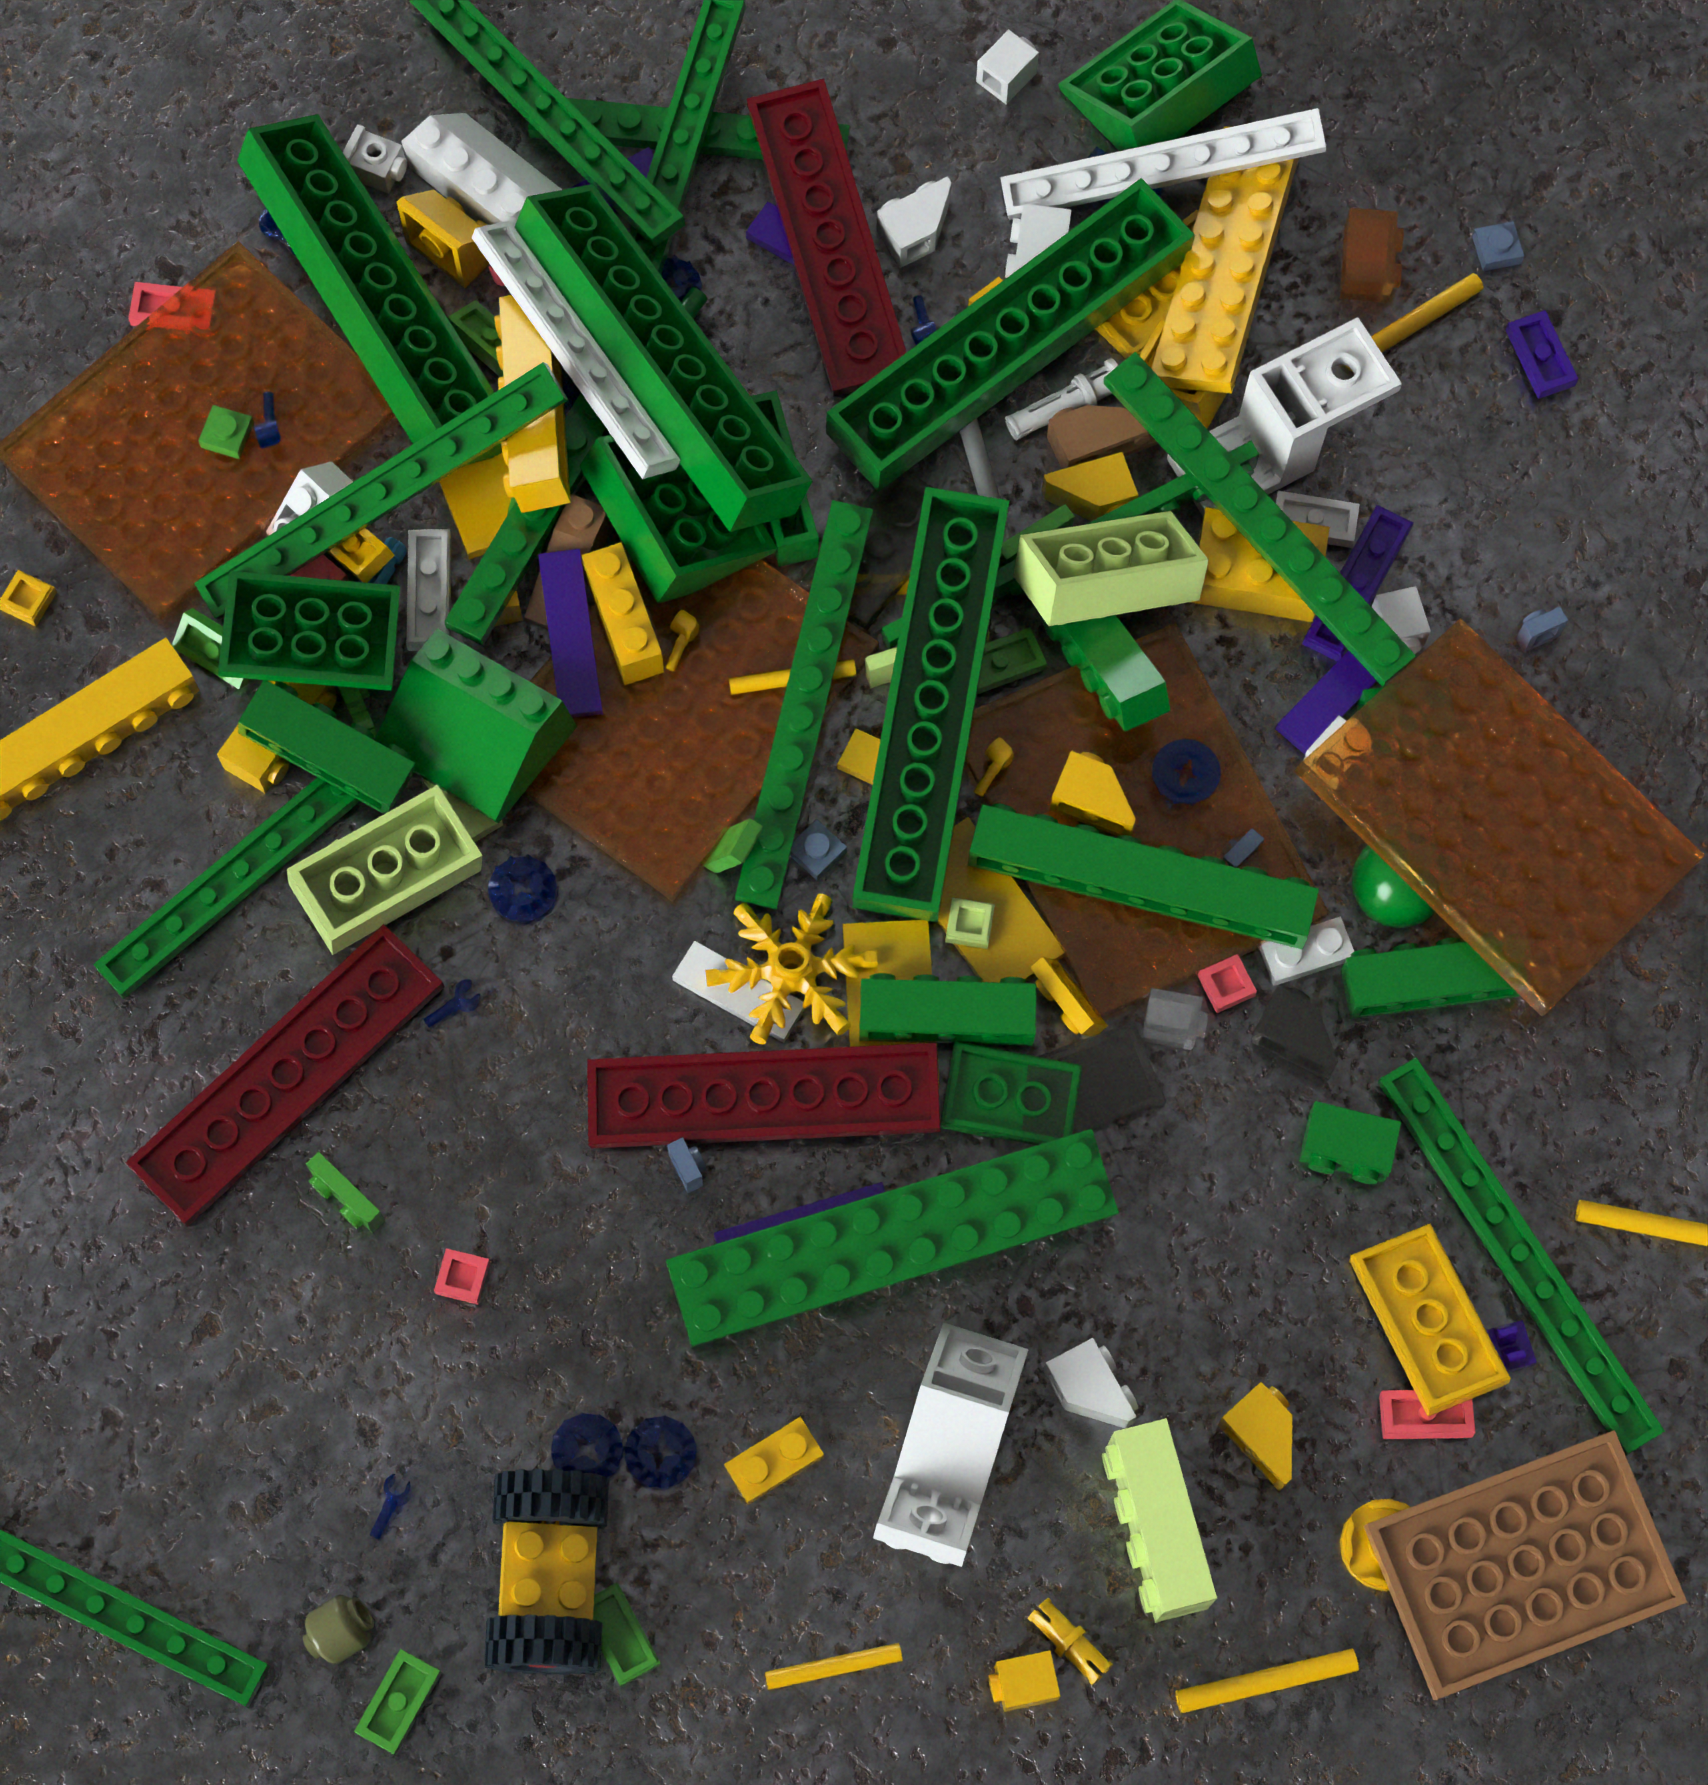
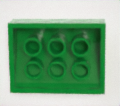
(1163, 77)
(669, 525)
(309, 631)
(474, 725)

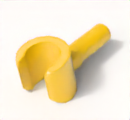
(688, 629)
(1002, 756)

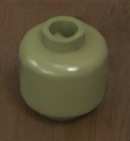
(338, 1629)

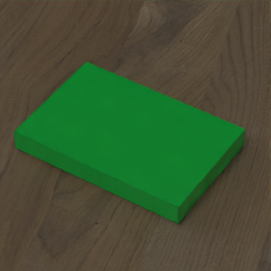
(989, 1090)

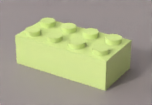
(1110, 568)
(384, 869)
(1160, 1521)

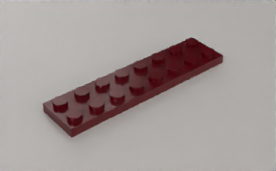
(827, 233)
(284, 1075)
(763, 1095)

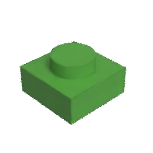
(226, 432)

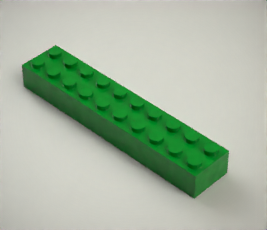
(363, 275)
(1009, 334)
(664, 358)
(931, 705)
(891, 1237)

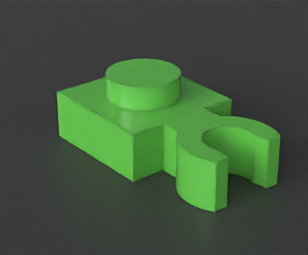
(354, 702)

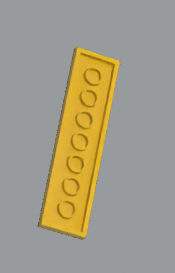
(1223, 278)

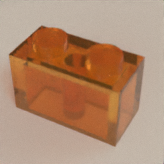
(1369, 255)

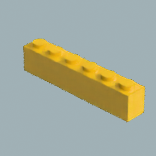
(539, 451)
(92, 723)

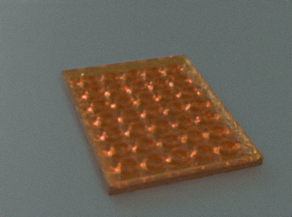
(122, 443)
(676, 750)
(1500, 815)
(1108, 945)

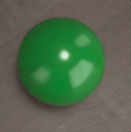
(1385, 894)

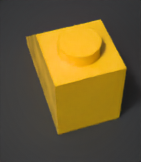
(1091, 487)
(1092, 795)
(1263, 1432)

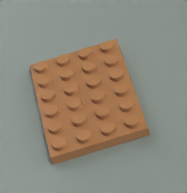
(1524, 1564)

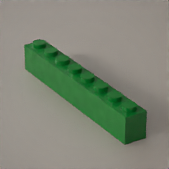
(1143, 875)

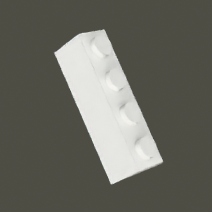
(473, 167)

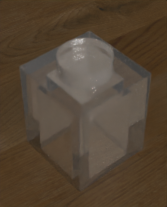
(1174, 1019)

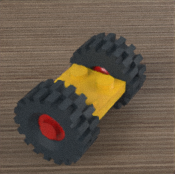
(547, 1572)

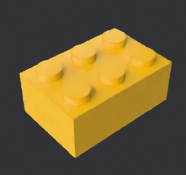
(1242, 578)

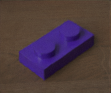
(1541, 354)

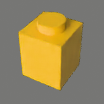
(1024, 1681)

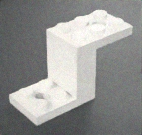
(1298, 398)
(951, 1445)

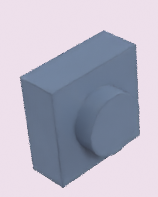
(1498, 246)
(1541, 628)
(817, 849)
(1243, 849)
(687, 1164)

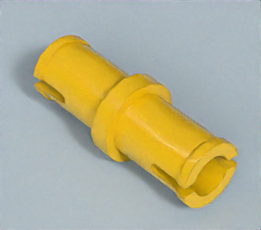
(1070, 1641)

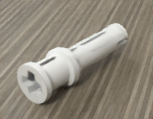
(1082, 392)

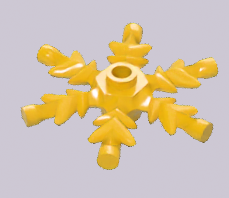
(791, 968)

